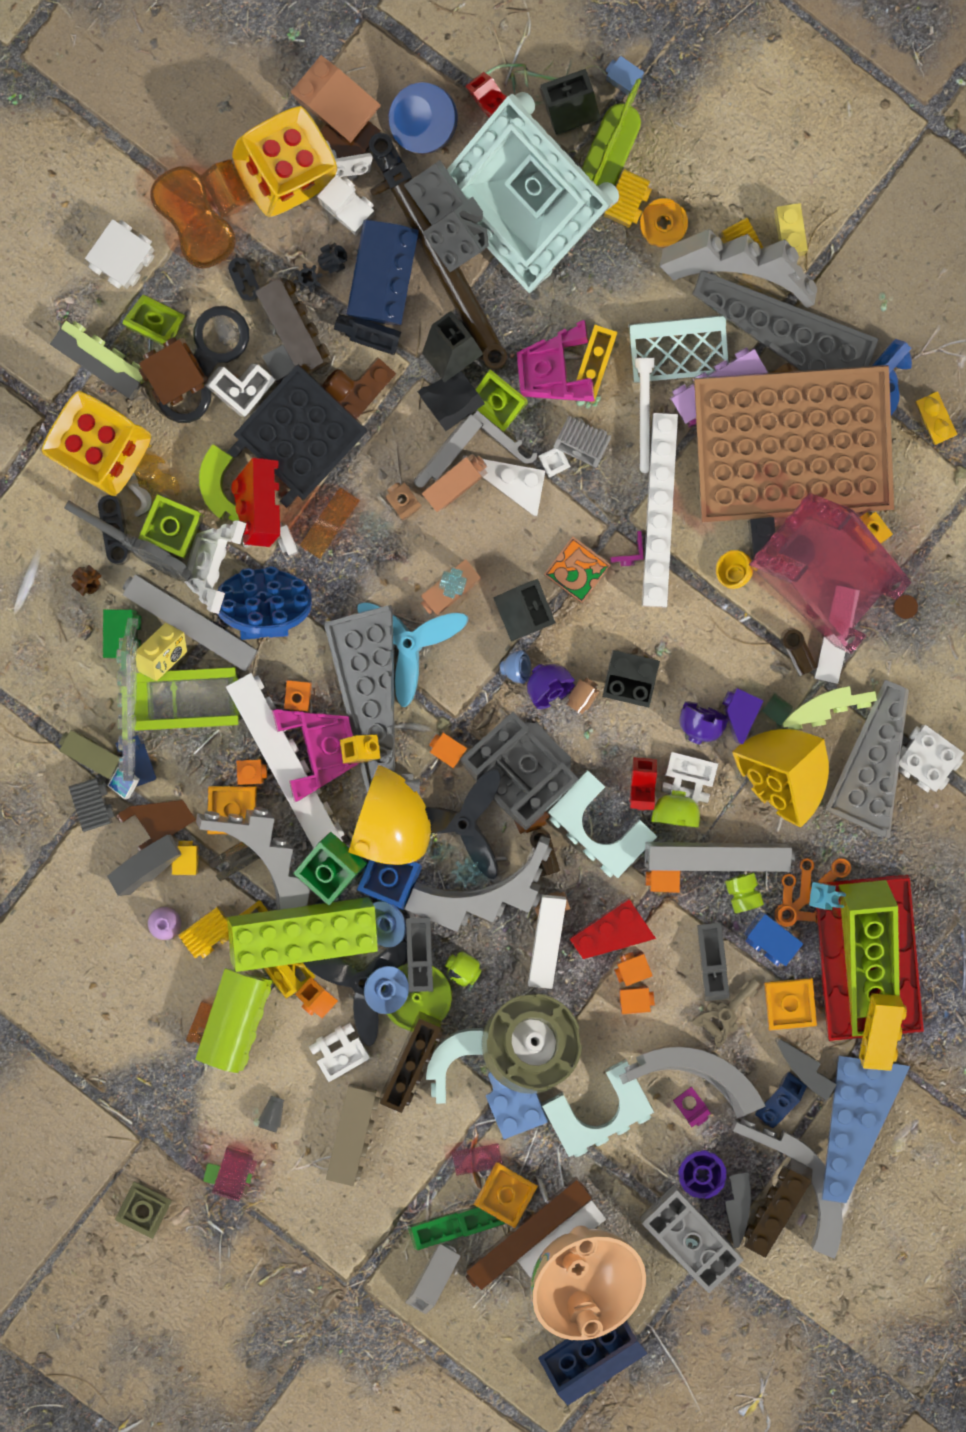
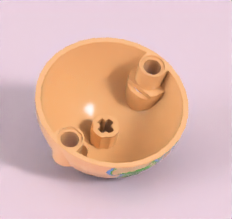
(586, 1271)

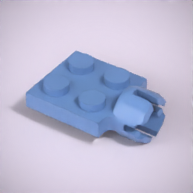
(514, 1110)

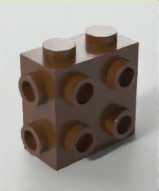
(172, 372)

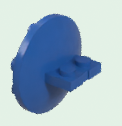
(264, 602)

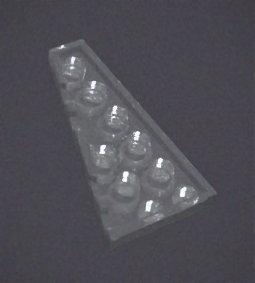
(127, 699)

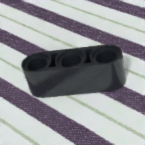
(115, 517)

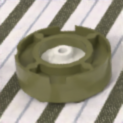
(509, 1047)

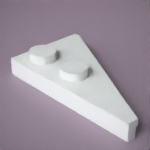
(517, 482)

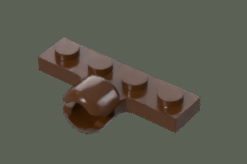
(359, 393)

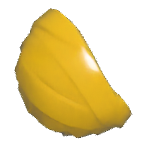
(734, 569)

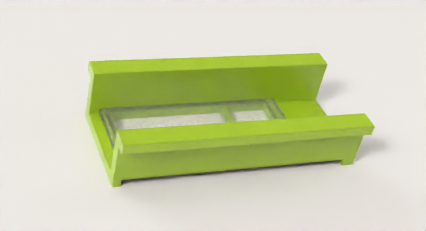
(186, 699)

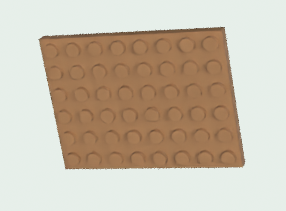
(792, 435)

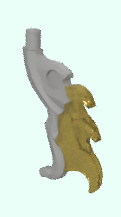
(149, 481)

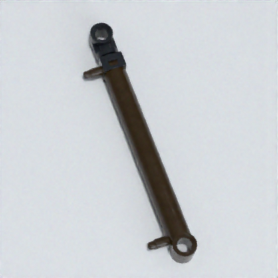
(454, 282)

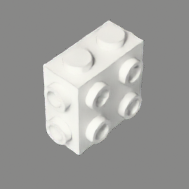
(120, 254)
(929, 759)

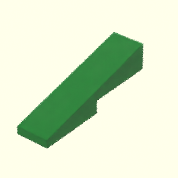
(451, 1226)

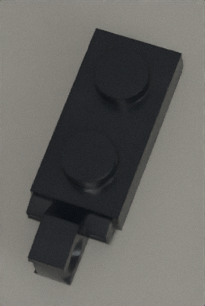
(369, 333)

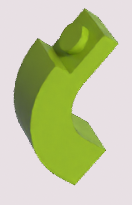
(211, 482)

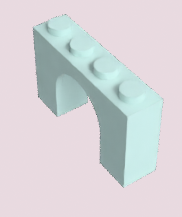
(614, 856)
(578, 1136)

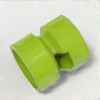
(744, 892)

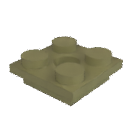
(157, 1205)

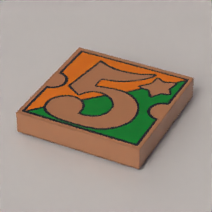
(577, 569)

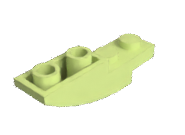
(818, 708)

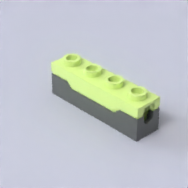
(98, 359)

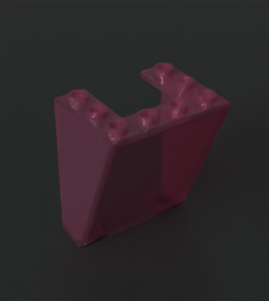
(829, 568)

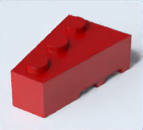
(255, 502)
(612, 931)

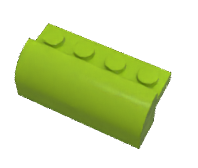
(233, 1020)

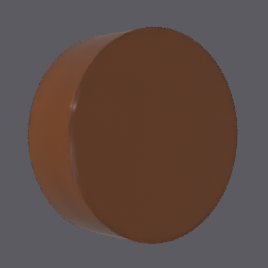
(905, 607)

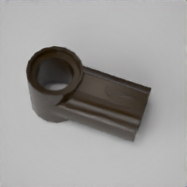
(799, 654)
(551, 865)

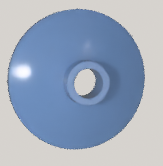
(389, 924)
(395, 990)

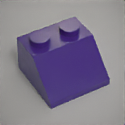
(741, 712)

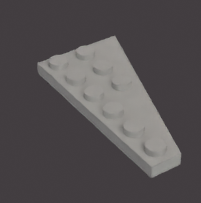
(870, 776)

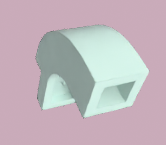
(454, 1046)

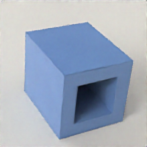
(623, 74)

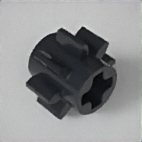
(332, 258)
(309, 285)

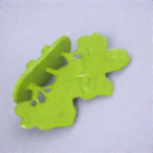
(613, 141)

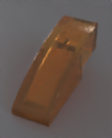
(329, 523)

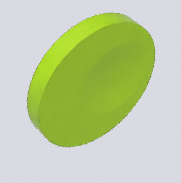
(431, 1003)

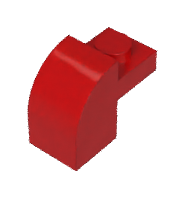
(486, 93)
(643, 783)

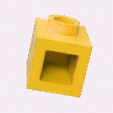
(876, 526)
(360, 749)
(188, 862)

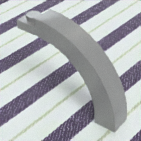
(715, 1070)

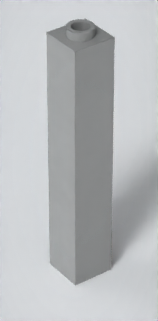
(189, 622)
(718, 856)

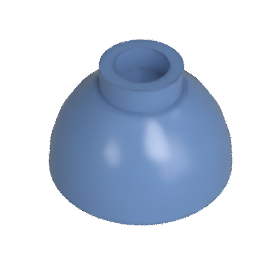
(517, 667)

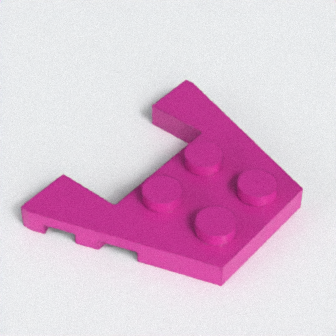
(544, 368)
(322, 740)

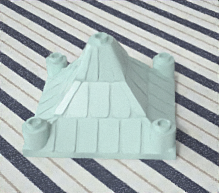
(528, 191)

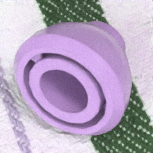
(164, 923)

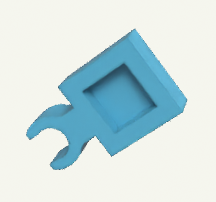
(825, 896)

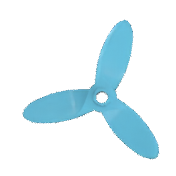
(427, 634)

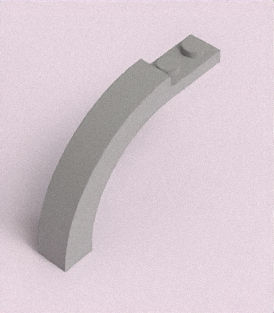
(830, 1220)

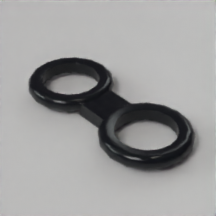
(209, 359)

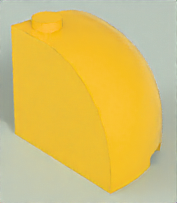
(786, 770)
(391, 822)

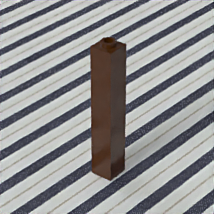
(527, 1233)

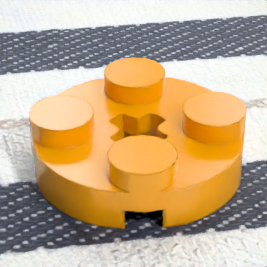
(672, 212)

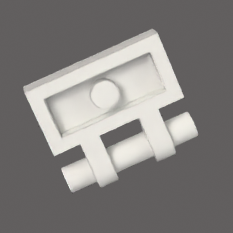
(693, 770)
(344, 1058)

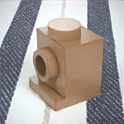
(409, 507)

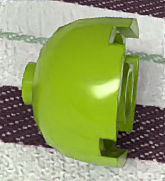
(676, 810)

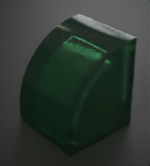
(776, 709)

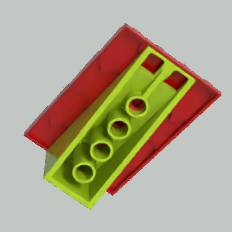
(868, 951)

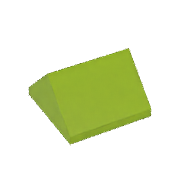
(153, 320)
(500, 400)

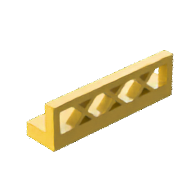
(283, 975)

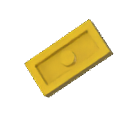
(936, 418)

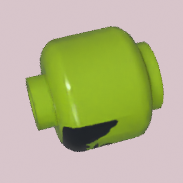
(463, 969)

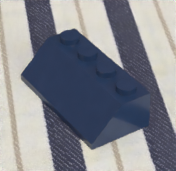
(382, 272)
(585, 1364)

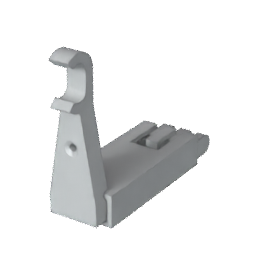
(457, 442)

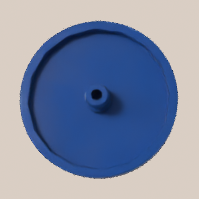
(423, 118)

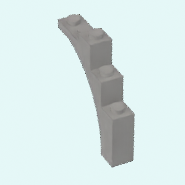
(741, 255)
(256, 832)
(450, 907)

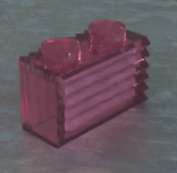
(234, 1173)

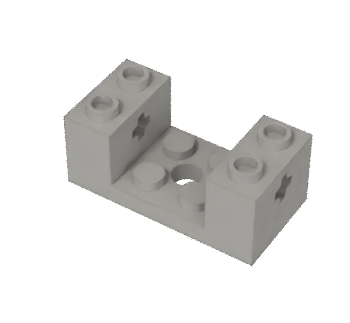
(673, 1220)

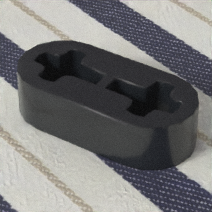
(238, 282)

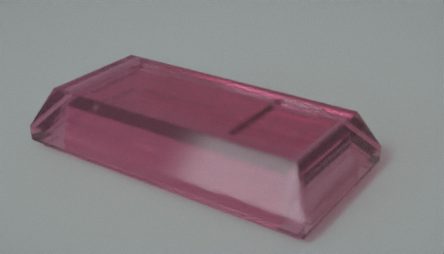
(476, 1159)

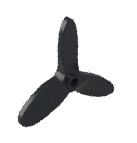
(475, 803)
(343, 974)

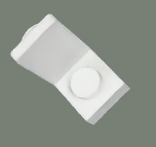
(352, 164)
(286, 542)

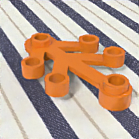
(805, 891)

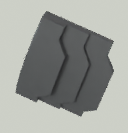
(530, 764)

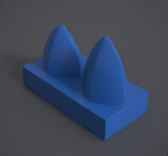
(895, 356)

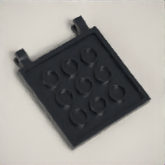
(300, 430)

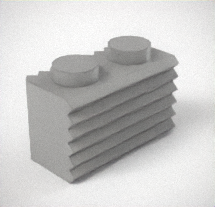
(582, 441)

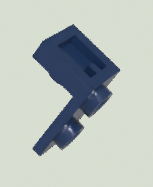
(143, 765)
(782, 1100)

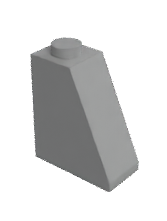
(433, 1278)

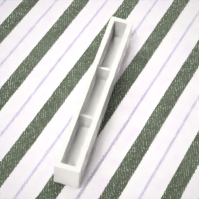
(659, 510)
(282, 757)

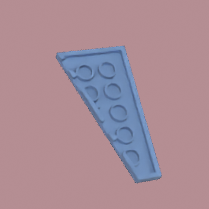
(857, 1116)

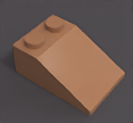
(335, 99)

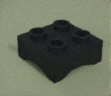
(451, 400)

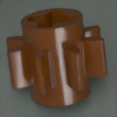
(86, 580)

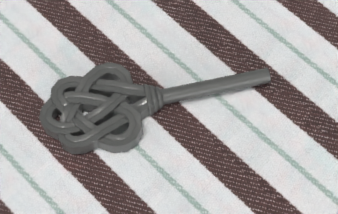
(142, 549)

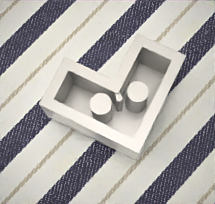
(344, 204)
(243, 392)

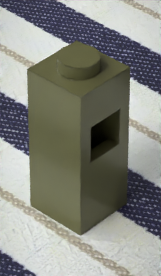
(89, 753)

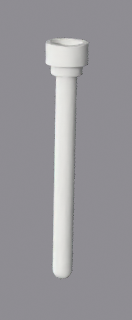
(644, 368)

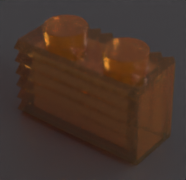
(226, 188)

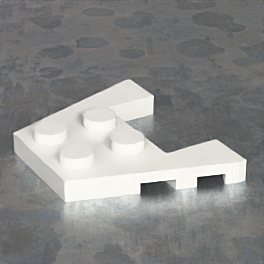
(206, 559)

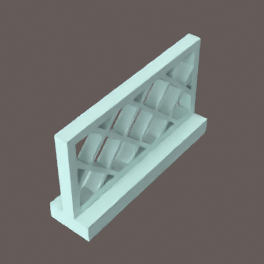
(678, 327)

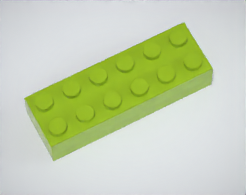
(302, 934)

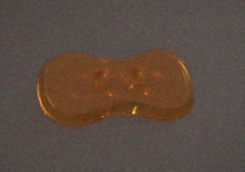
(183, 201)

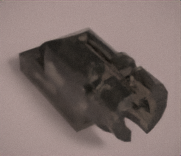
(237, 857)

